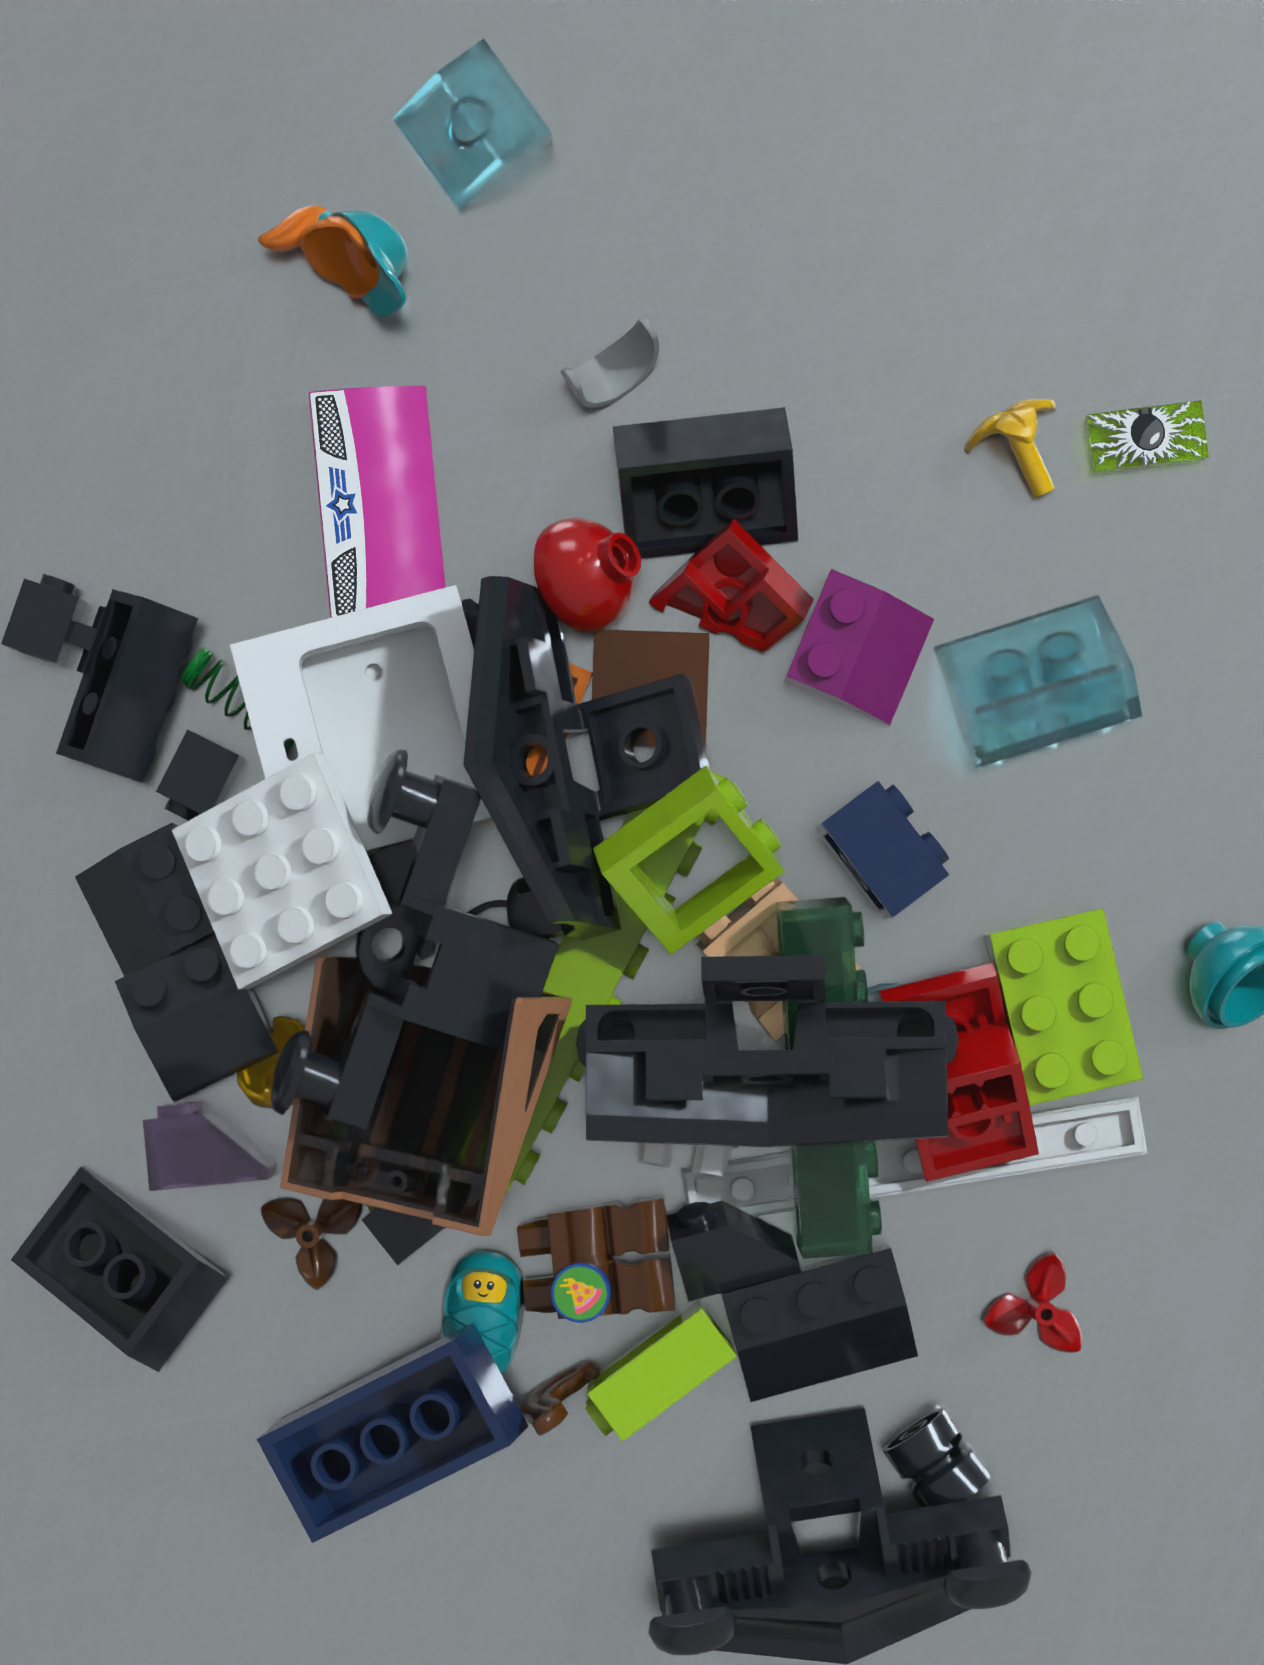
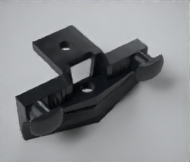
(549, 821)
(848, 1080)
(902, 1576)

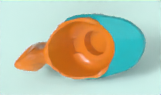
(348, 249)

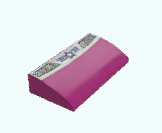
(376, 495)

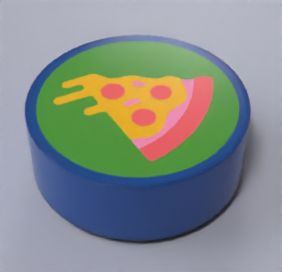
(581, 1292)

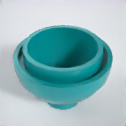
(1227, 974)

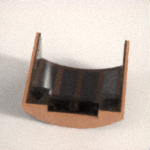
(443, 1117)

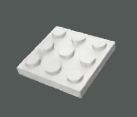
(281, 871)

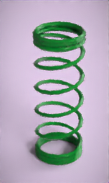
(193, 670)

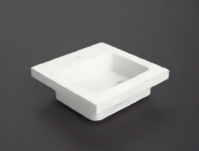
(365, 690)

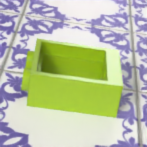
(661, 823)
(658, 1372)

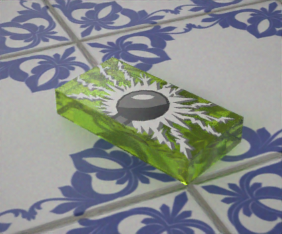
(1147, 436)

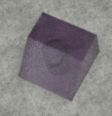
(199, 1150)

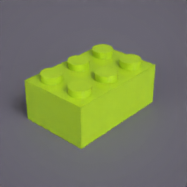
(1065, 1005)

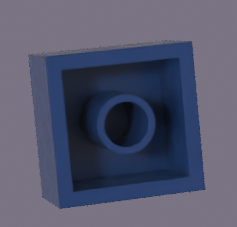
(885, 849)

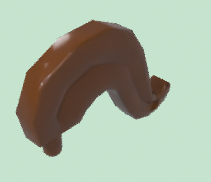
(545, 1406)

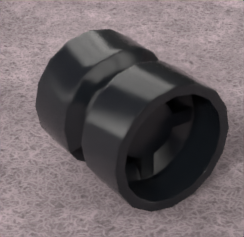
(935, 1461)

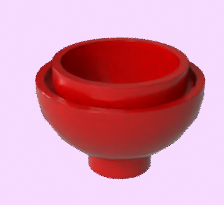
(585, 572)

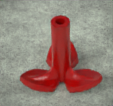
(1056, 1326)

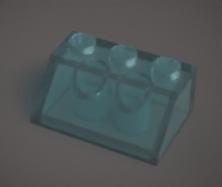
(1039, 681)

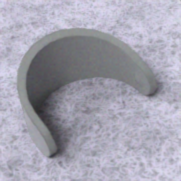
(615, 369)

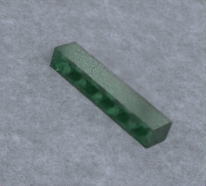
(829, 1179)

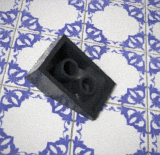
(119, 1270)

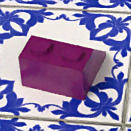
(859, 647)

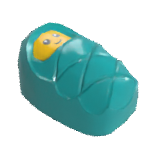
(490, 1293)

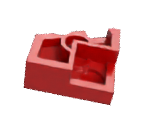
(736, 590)

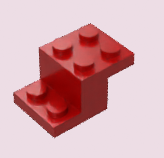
(985, 1080)

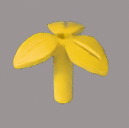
(1020, 428)

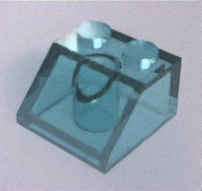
(473, 125)

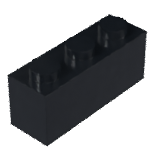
(127, 685)

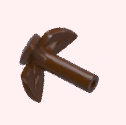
(316, 1257)

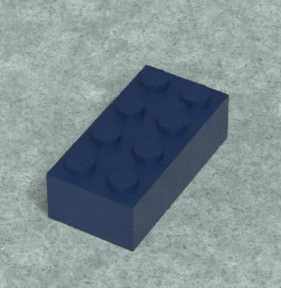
(393, 1433)

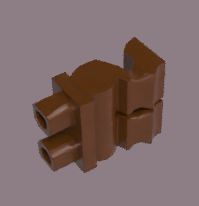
(596, 1236)

